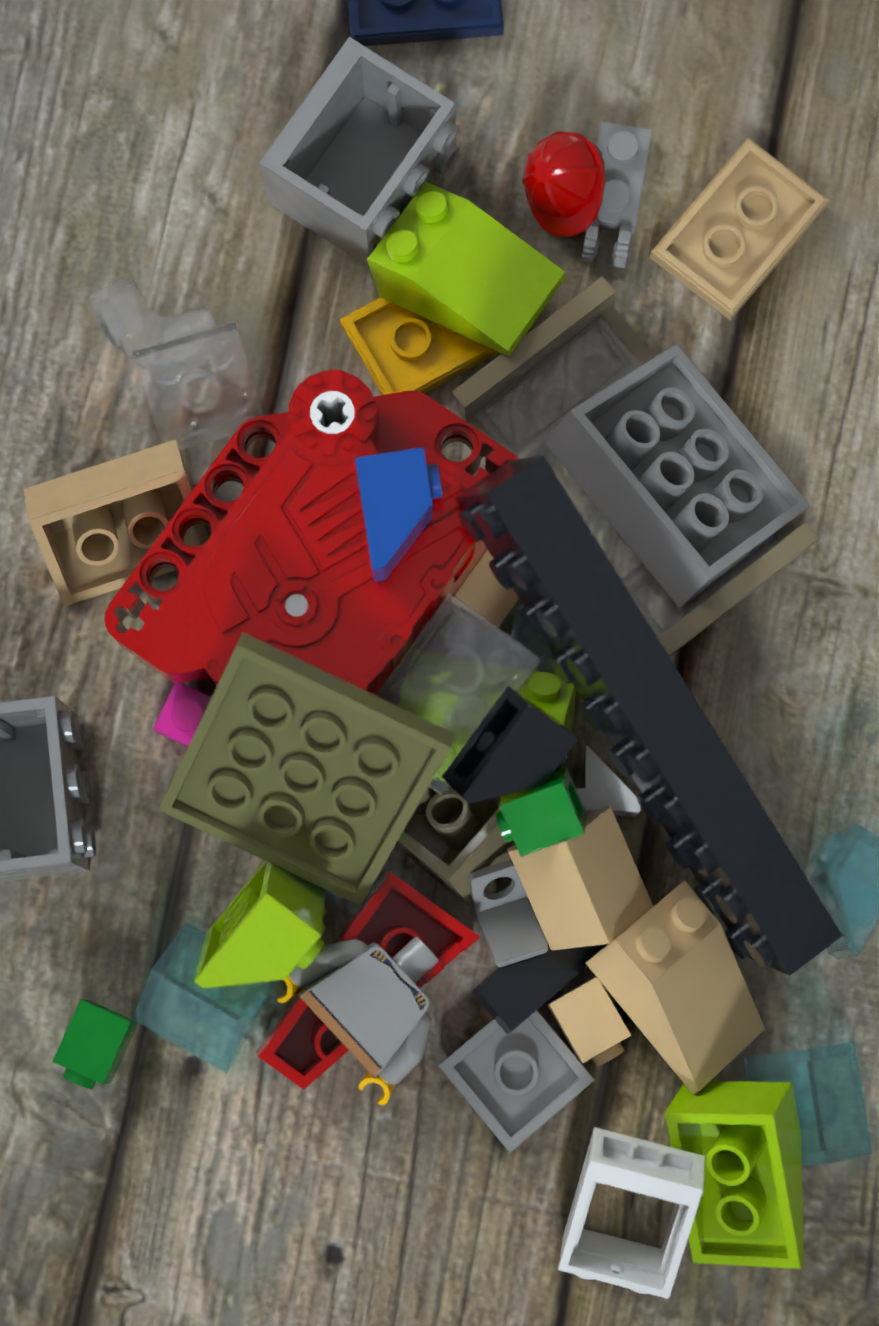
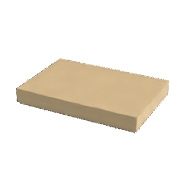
(739, 229)

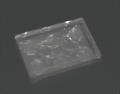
(457, 674)

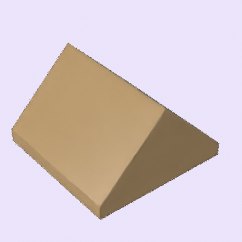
(584, 886)

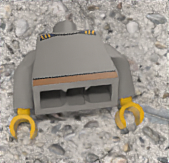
(370, 1005)

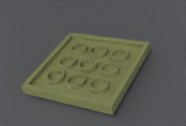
(305, 769)

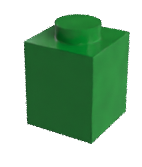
(542, 814)
(94, 1044)

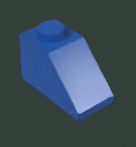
(395, 503)

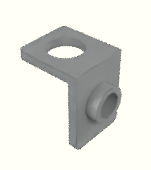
(506, 916)

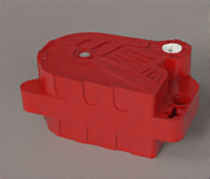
(294, 545)

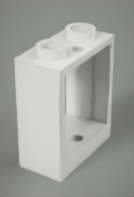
(642, 1169)

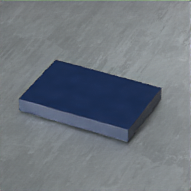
(423, 20)

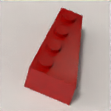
(391, 917)

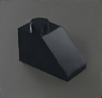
(510, 750)

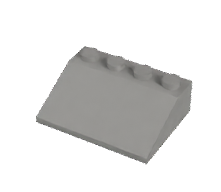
(676, 474)

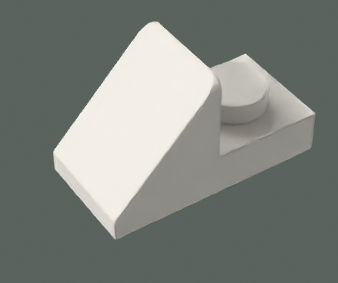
(603, 788)

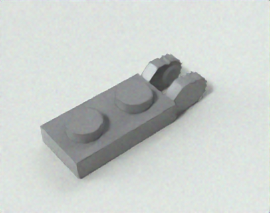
(625, 161)

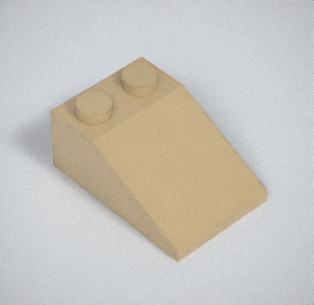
(681, 986)

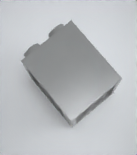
(359, 150)
(42, 791)

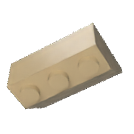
(107, 517)

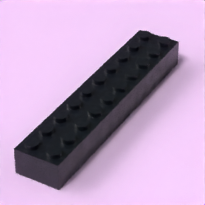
(646, 714)

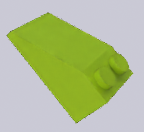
(463, 270)
(751, 1172)

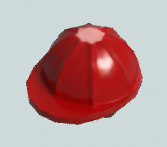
(564, 183)

